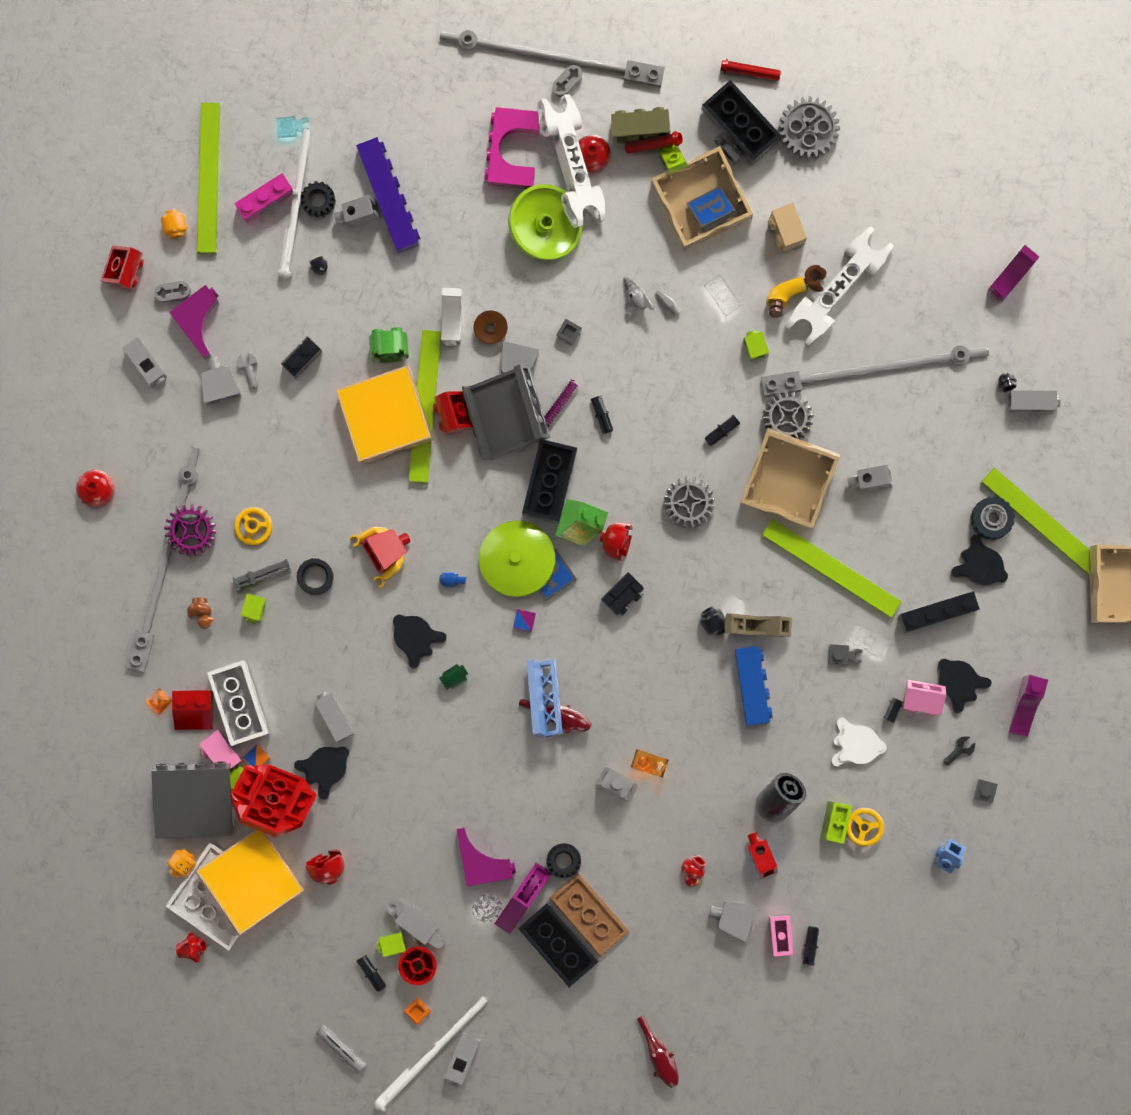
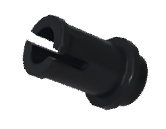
(893, 710)

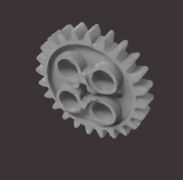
(797, 115)

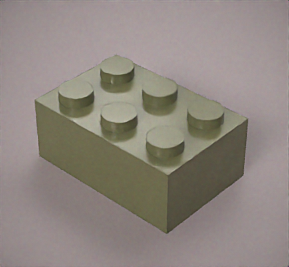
(639, 125)

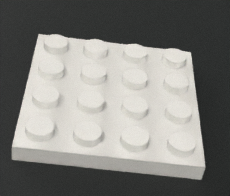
(199, 908)

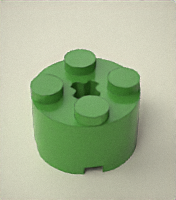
(388, 345)

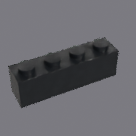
(938, 612)

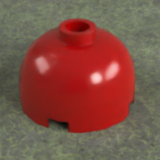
(595, 153)
(95, 488)
(616, 540)
(326, 868)
(417, 965)

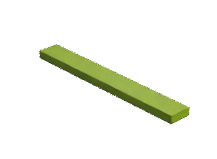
(208, 178)
(427, 391)
(1039, 519)
(831, 568)

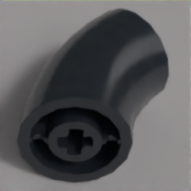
(780, 797)

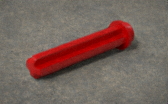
(750, 70)
(654, 142)

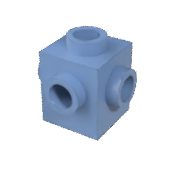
(947, 859)

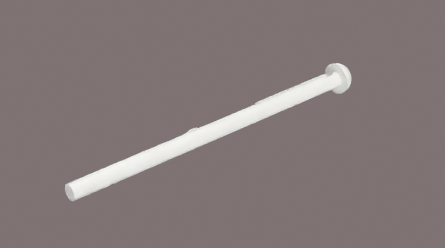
(290, 231)
(408, 1075)

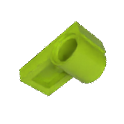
(672, 158)

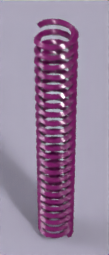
(556, 404)

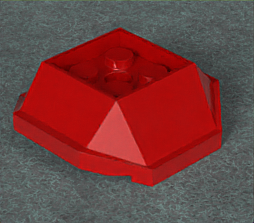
(271, 799)

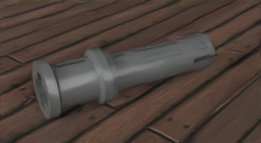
(252, 581)

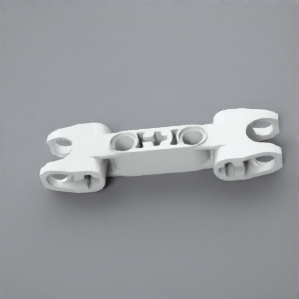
(581, 194)
(816, 313)

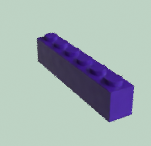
(387, 194)

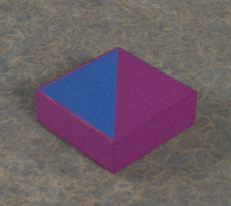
(524, 620)

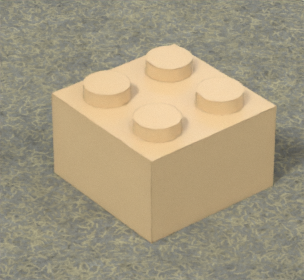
(787, 228)

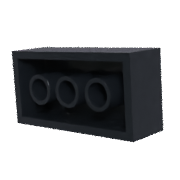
(741, 122)
(549, 481)
(558, 945)

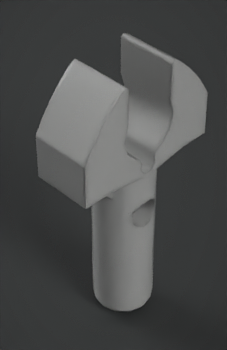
(249, 369)

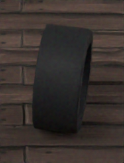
(315, 562)

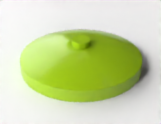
(540, 223)
(517, 558)

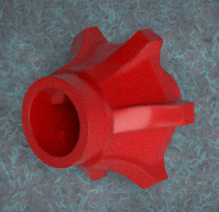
(191, 948)

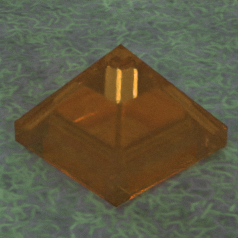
(159, 701)

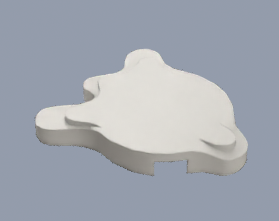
(857, 744)

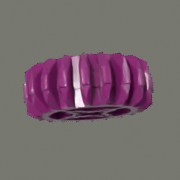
(201, 517)

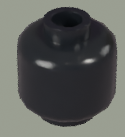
(713, 621)

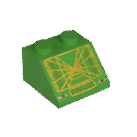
(580, 522)

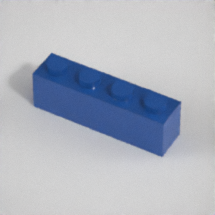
(752, 685)

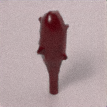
(570, 719)
(661, 1058)

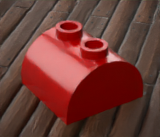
(122, 267)
(452, 412)

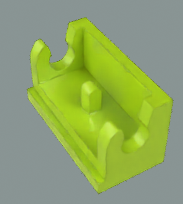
(836, 822)

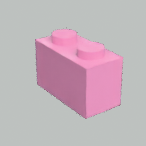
(924, 697)
(219, 749)
(781, 935)

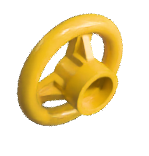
(243, 515)
(879, 824)

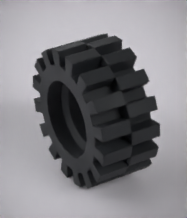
(317, 188)
(563, 872)

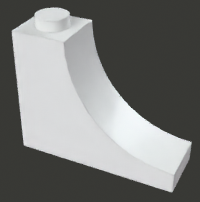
(452, 316)

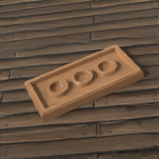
(589, 914)

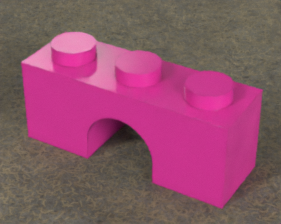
(271, 192)

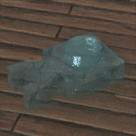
(289, 126)

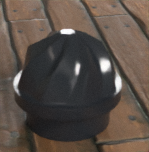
(318, 265)
(1007, 382)

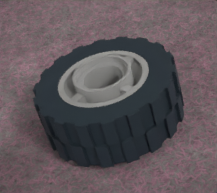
(1000, 509)

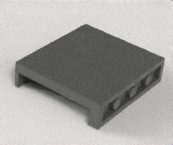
(505, 413)
(192, 800)

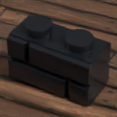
(301, 357)
(622, 594)

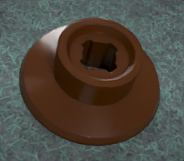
(490, 318)

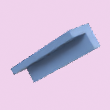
(537, 698)

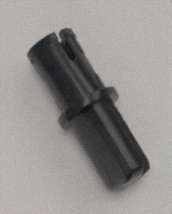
(602, 414)
(722, 430)
(811, 945)
(371, 973)

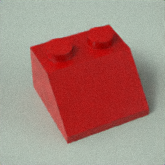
(192, 710)

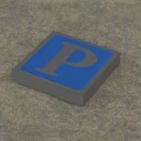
(711, 208)
(559, 580)

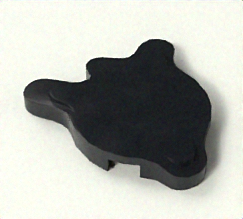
(981, 564)
(414, 637)
(960, 682)
(325, 767)

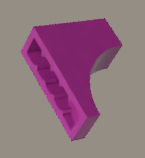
(1013, 273)
(192, 316)
(1028, 700)
(479, 867)
(523, 898)

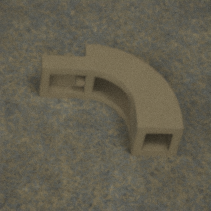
(758, 625)

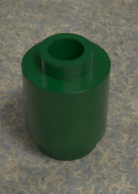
(454, 676)

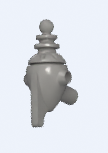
(636, 297)

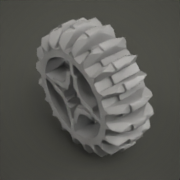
(782, 410)
(706, 500)

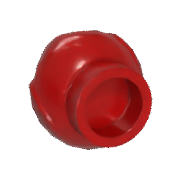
(694, 869)

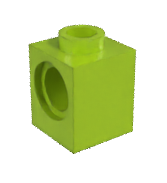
(755, 345)
(253, 608)
(391, 944)

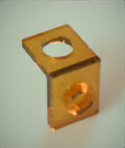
(649, 763)

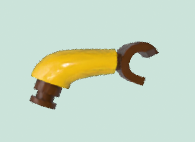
(780, 294)

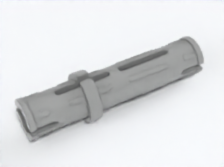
(358, 1065)

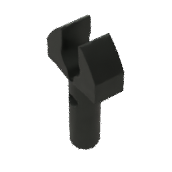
(959, 750)

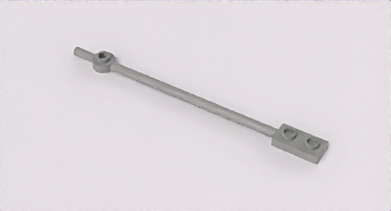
(633, 71)
(792, 381)
(143, 640)

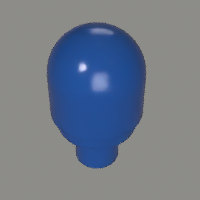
(451, 579)

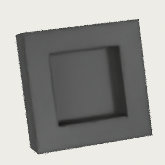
(569, 331)
(985, 790)

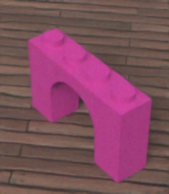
(505, 123)

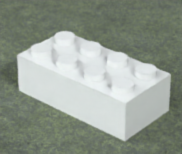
(238, 703)

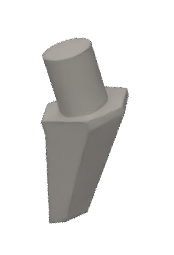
(668, 302)

